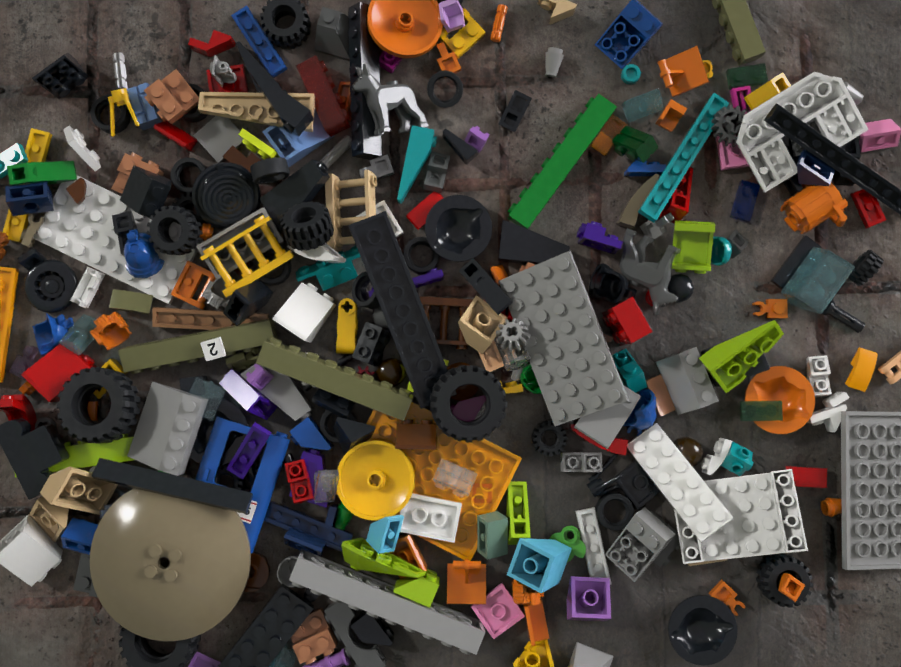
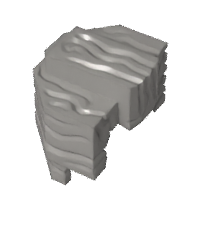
(214, 294)

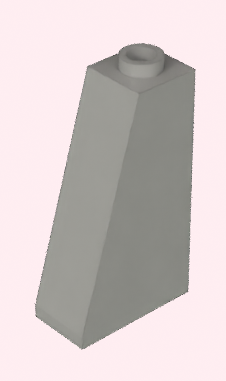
(285, 394)

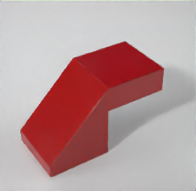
(218, 43)

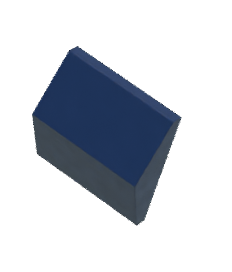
(302, 541)

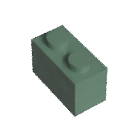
(492, 534)

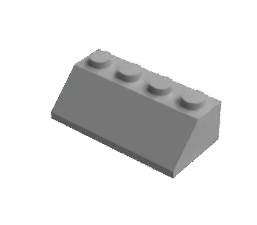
(240, 244)

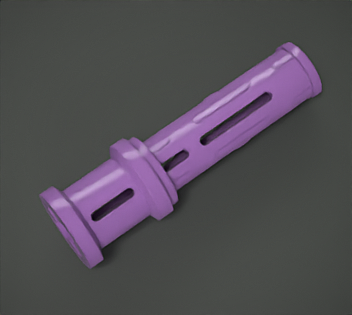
(334, 660)

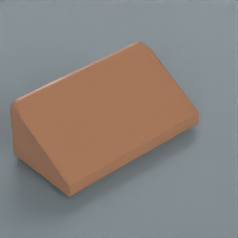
(663, 400)

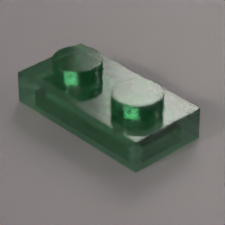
(747, 76)
(761, 411)

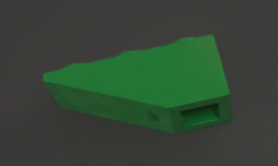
(36, 172)

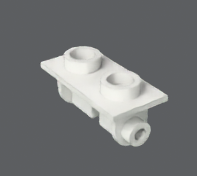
(87, 287)

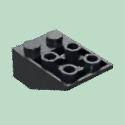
(61, 76)

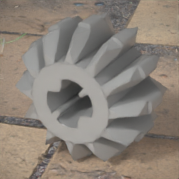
(512, 328)

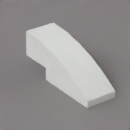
(322, 253)

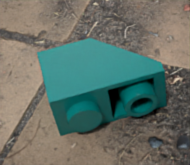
(629, 371)

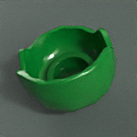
(529, 380)

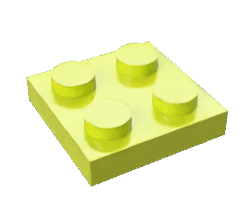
(256, 145)

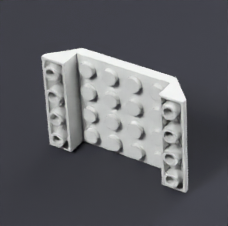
(763, 519)

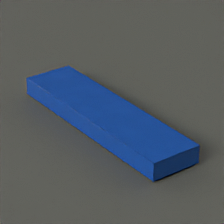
(259, 42)

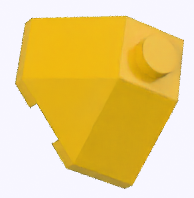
(535, 655)

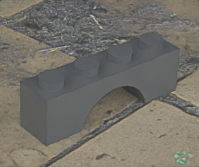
(364, 655)

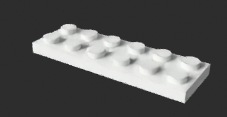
(679, 482)

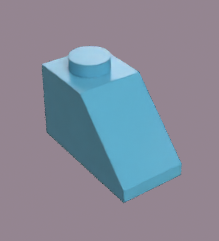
(385, 533)

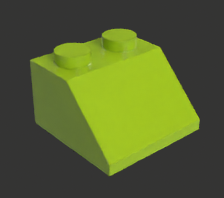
(419, 589)

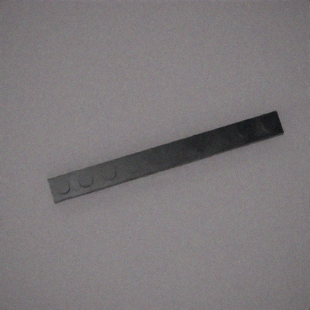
(834, 156)

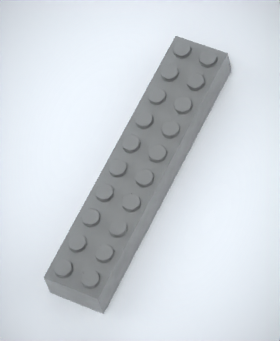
(379, 600)

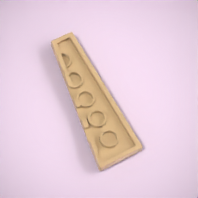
(249, 106)

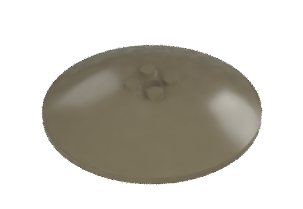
(205, 572)

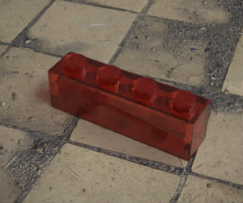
(327, 101)

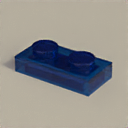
(745, 201)

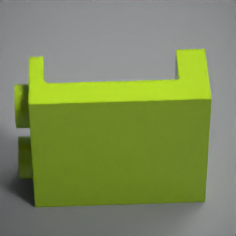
(696, 244)

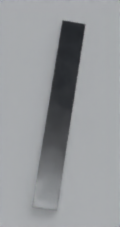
(172, 485)

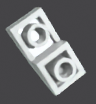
(817, 375)
(711, 463)

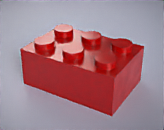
(626, 322)

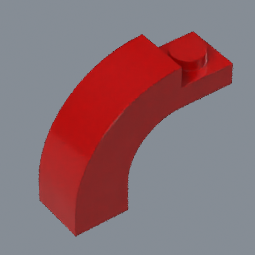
(18, 407)

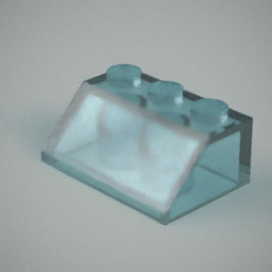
(817, 280)

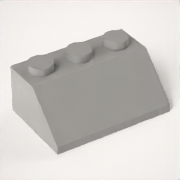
(687, 381)

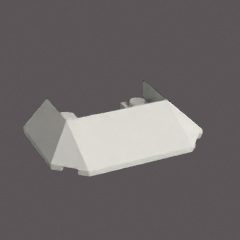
(812, 97)

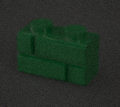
(634, 144)

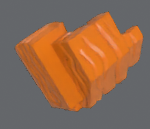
(110, 330)
(525, 595)

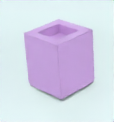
(451, 15)

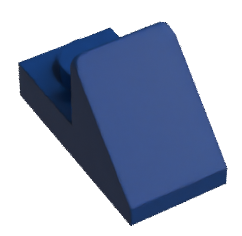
(643, 169)

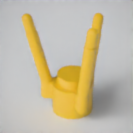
(120, 97)

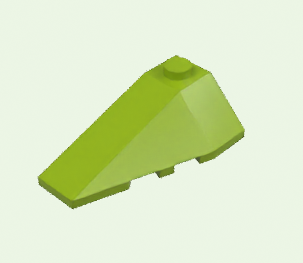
(734, 357)
(363, 557)

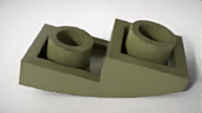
(130, 301)

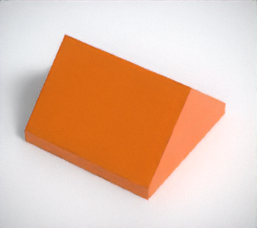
(409, 551)

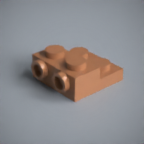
(172, 97)
(126, 166)
(313, 638)

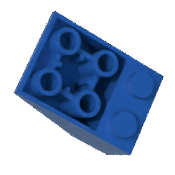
(628, 33)

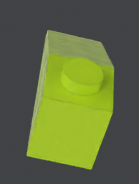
(517, 512)

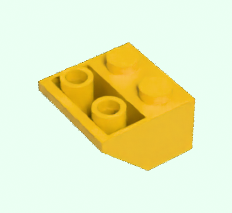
(767, 91)

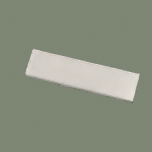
(591, 536)

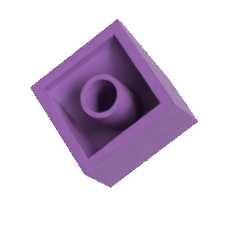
(589, 599)

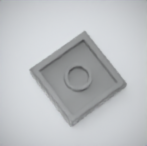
(218, 137)

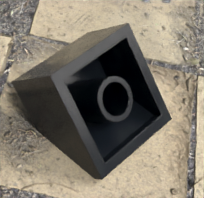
(145, 191)

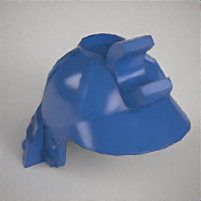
(141, 256)
(51, 332)
(644, 412)

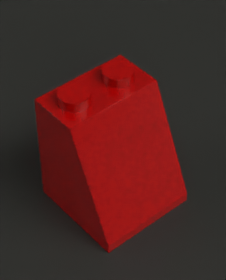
(54, 370)

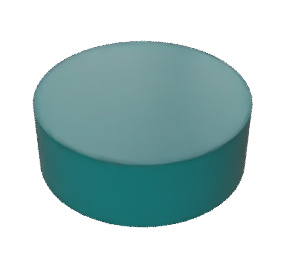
(630, 74)

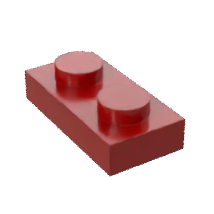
(868, 208)

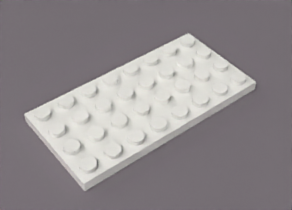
(89, 236)

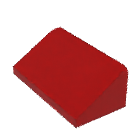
(176, 135)

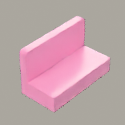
(880, 135)

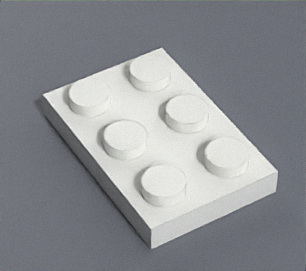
(431, 517)

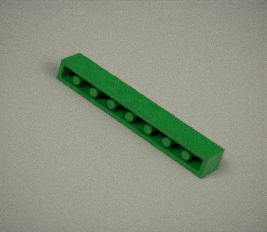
(562, 162)

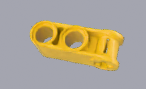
(346, 328)

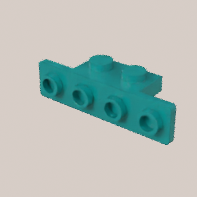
(331, 273)

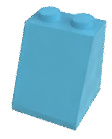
(539, 563)

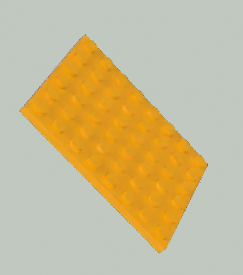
(485, 458)

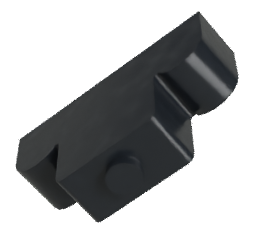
(32, 453)

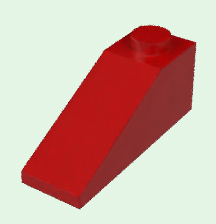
(679, 202)

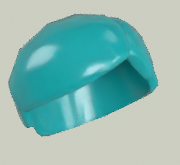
(720, 251)

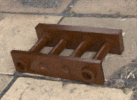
(445, 305)

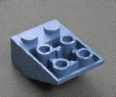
(296, 147)

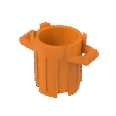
(813, 207)

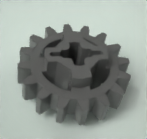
(728, 127)

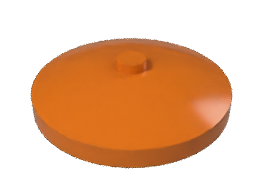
(404, 26)

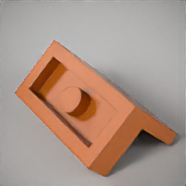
(536, 622)

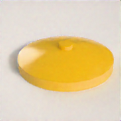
(375, 480)

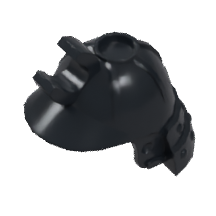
(609, 285)

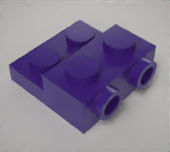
(593, 236)

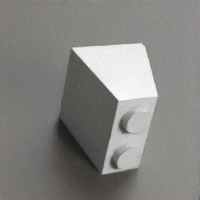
(305, 312)
(29, 552)

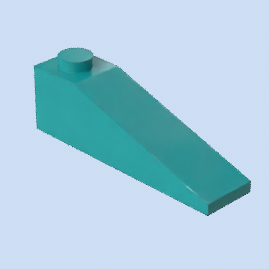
(418, 151)

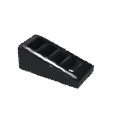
(460, 147)

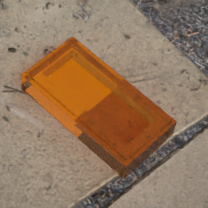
(603, 140)

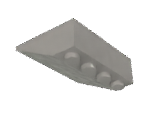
(167, 428)

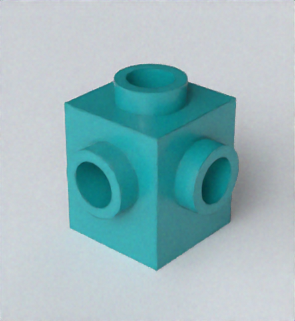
(738, 459)

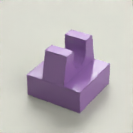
(476, 138)
(260, 377)

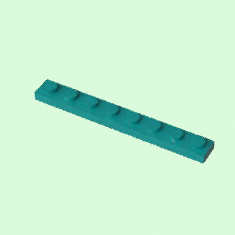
(681, 159)

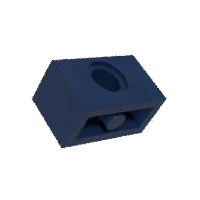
(29, 198)

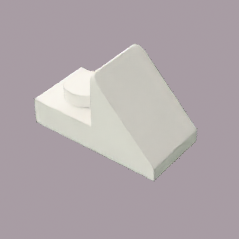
(829, 416)

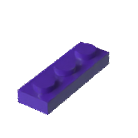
(248, 450)

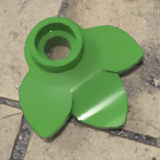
(577, 545)

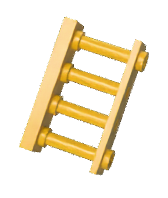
(264, 264)

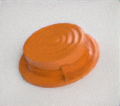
(792, 389)

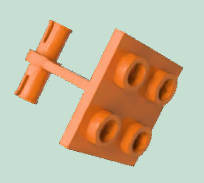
(683, 71)
(466, 582)

